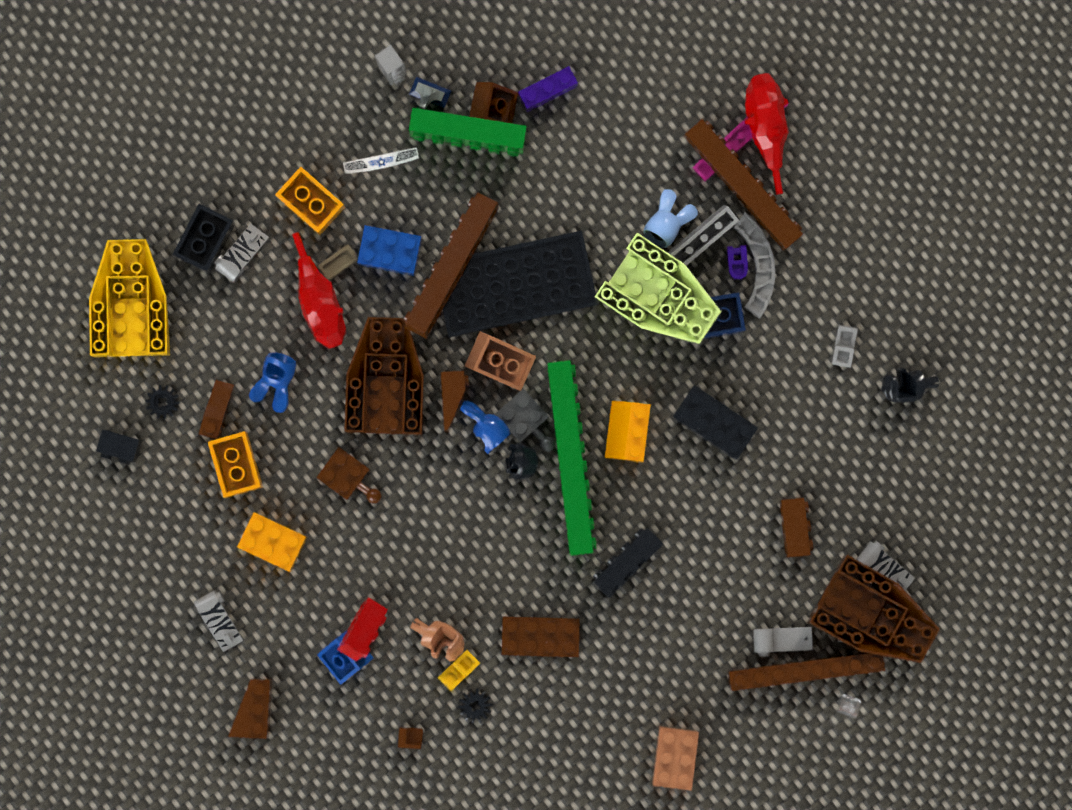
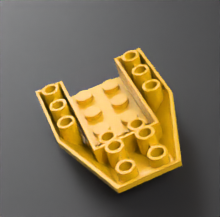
(128, 303)

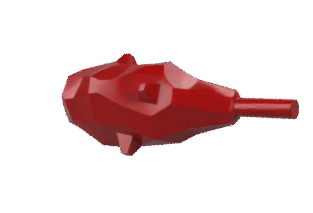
(767, 122)
(318, 301)

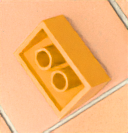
(627, 431)

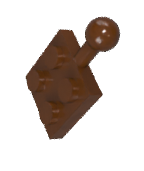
(345, 475)

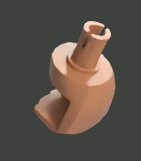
(438, 636)

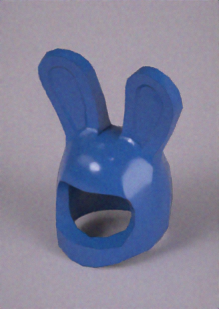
(277, 373)
(487, 426)

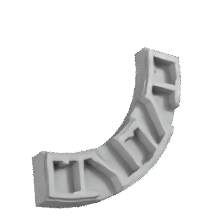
(763, 261)

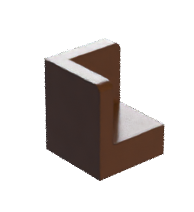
(410, 738)

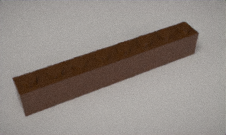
(743, 184)
(451, 265)
(805, 671)

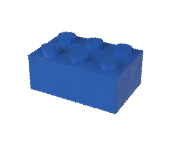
(389, 250)

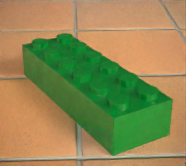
(467, 131)

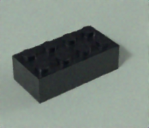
(714, 422)

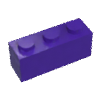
(548, 89)

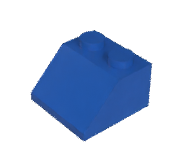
(338, 663)

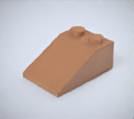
(500, 361)

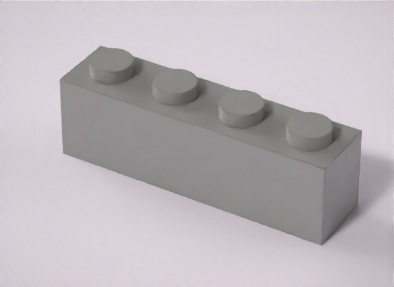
(704, 235)

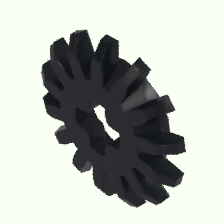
(162, 394)
(471, 699)

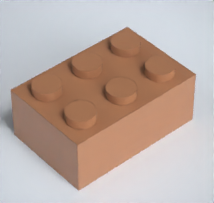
(675, 758)

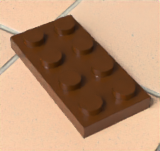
(540, 636)

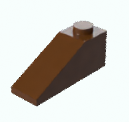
(216, 410)

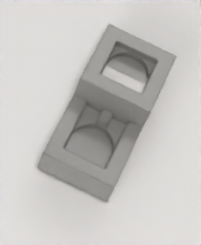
(844, 346)

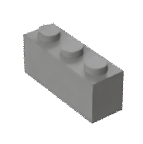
(391, 65)

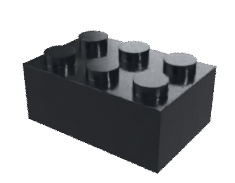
(204, 238)

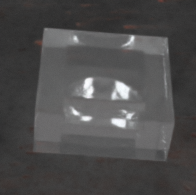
(849, 705)

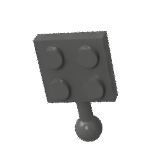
(524, 417)

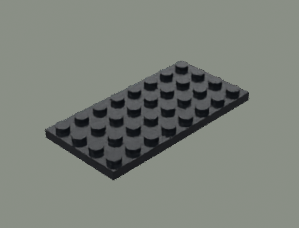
(521, 284)

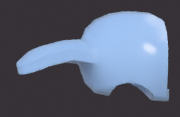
(665, 223)

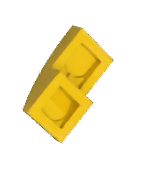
(458, 670)

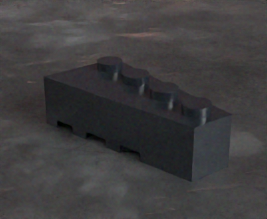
(627, 563)

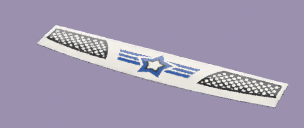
(381, 161)

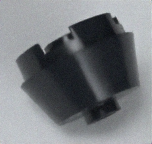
(521, 462)

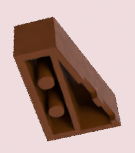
(254, 712)

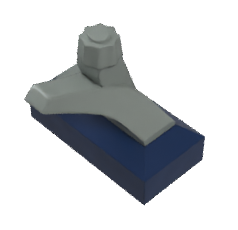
(429, 93)

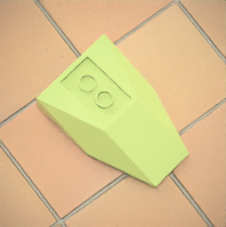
(659, 293)

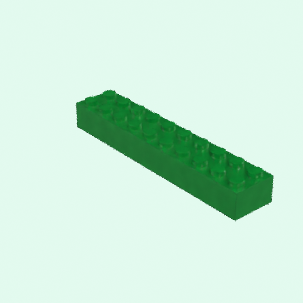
(570, 457)

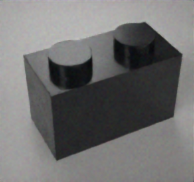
(119, 446)

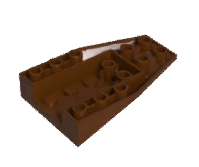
(384, 381)
(873, 614)

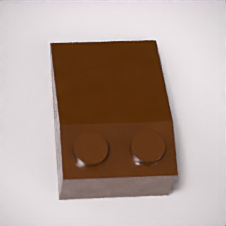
(453, 393)

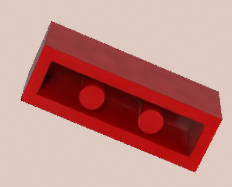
(363, 630)

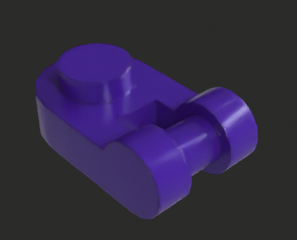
(739, 268)

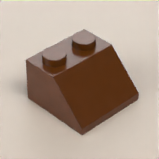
(493, 102)

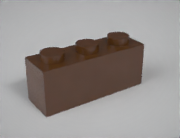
(796, 527)

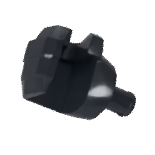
(908, 387)

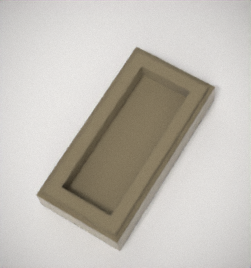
(338, 262)

